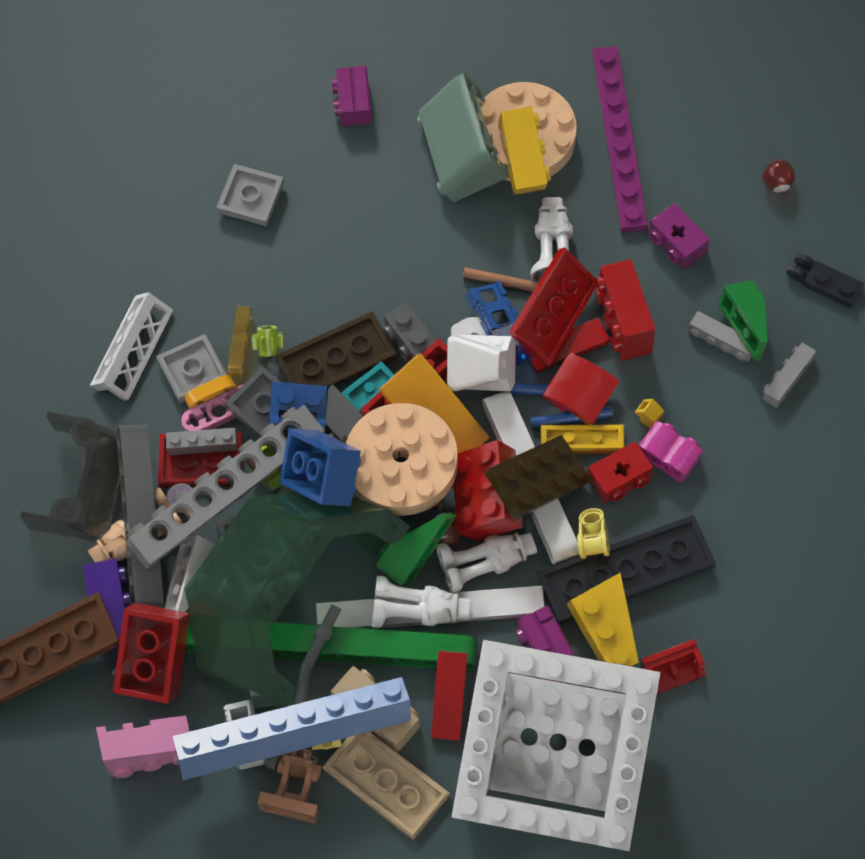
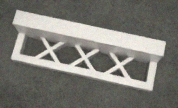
(123, 342)

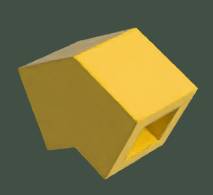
(649, 412)

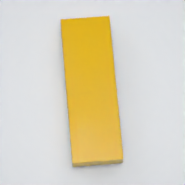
(586, 438)

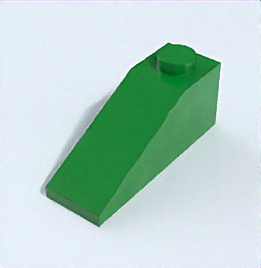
(746, 312)
(408, 556)

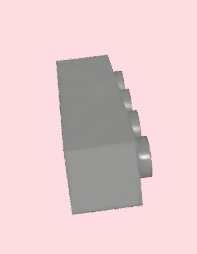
(718, 334)
(788, 376)
(201, 441)

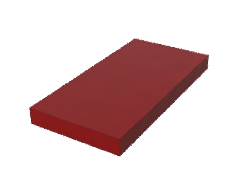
(554, 307)

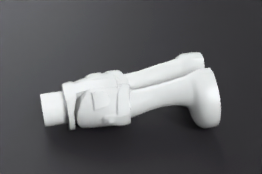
(551, 225)
(500, 556)
(433, 608)

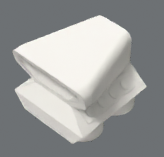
(481, 363)

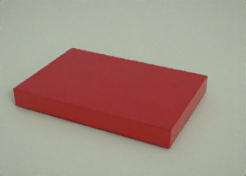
(190, 467)

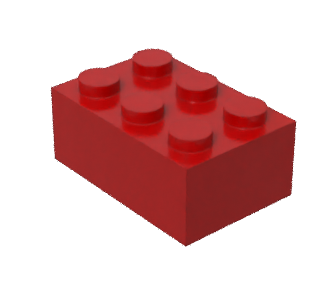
(625, 310)
(476, 502)
(151, 653)

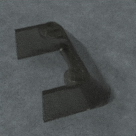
(100, 486)

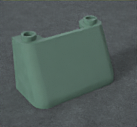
(460, 140)

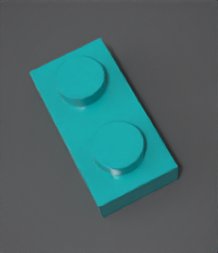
(367, 386)

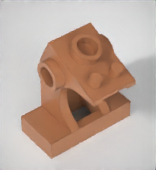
(301, 766)

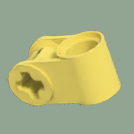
(593, 533)

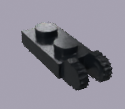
(825, 280)

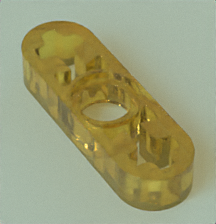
(239, 341)

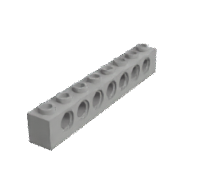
(151, 550)

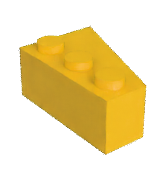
(524, 150)
(606, 622)

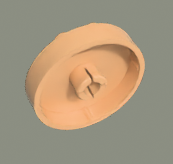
(555, 116)
(419, 437)

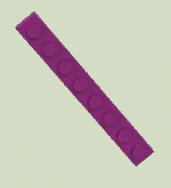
(619, 139)

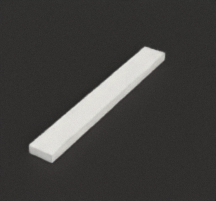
(483, 606)

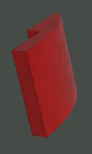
(580, 388)

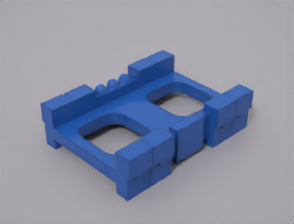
(486, 309)

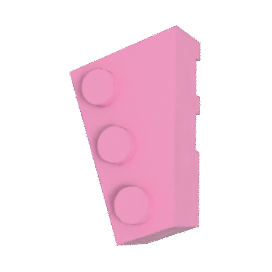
(141, 747)

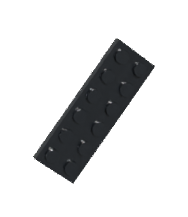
(643, 560)

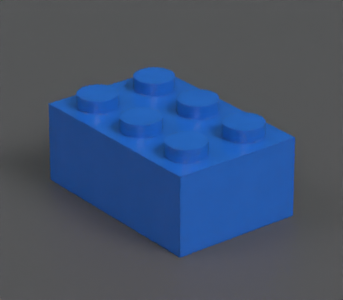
(320, 467)

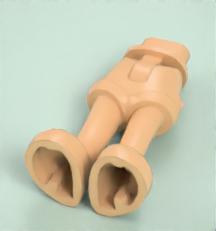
(114, 542)

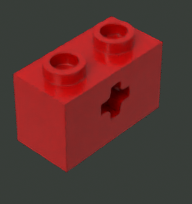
(625, 461)

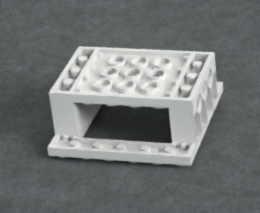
(501, 761)

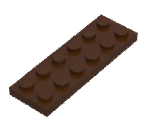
(55, 646)

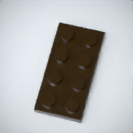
(338, 354)
(537, 477)

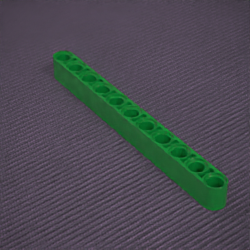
(365, 645)

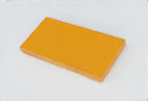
(422, 386)

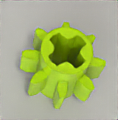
(267, 341)

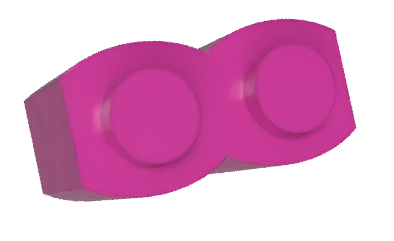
(671, 451)

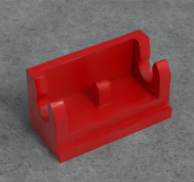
(676, 665)

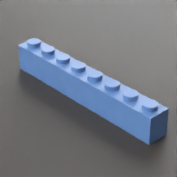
(292, 728)

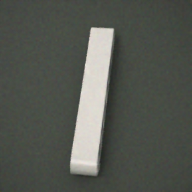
(550, 519)

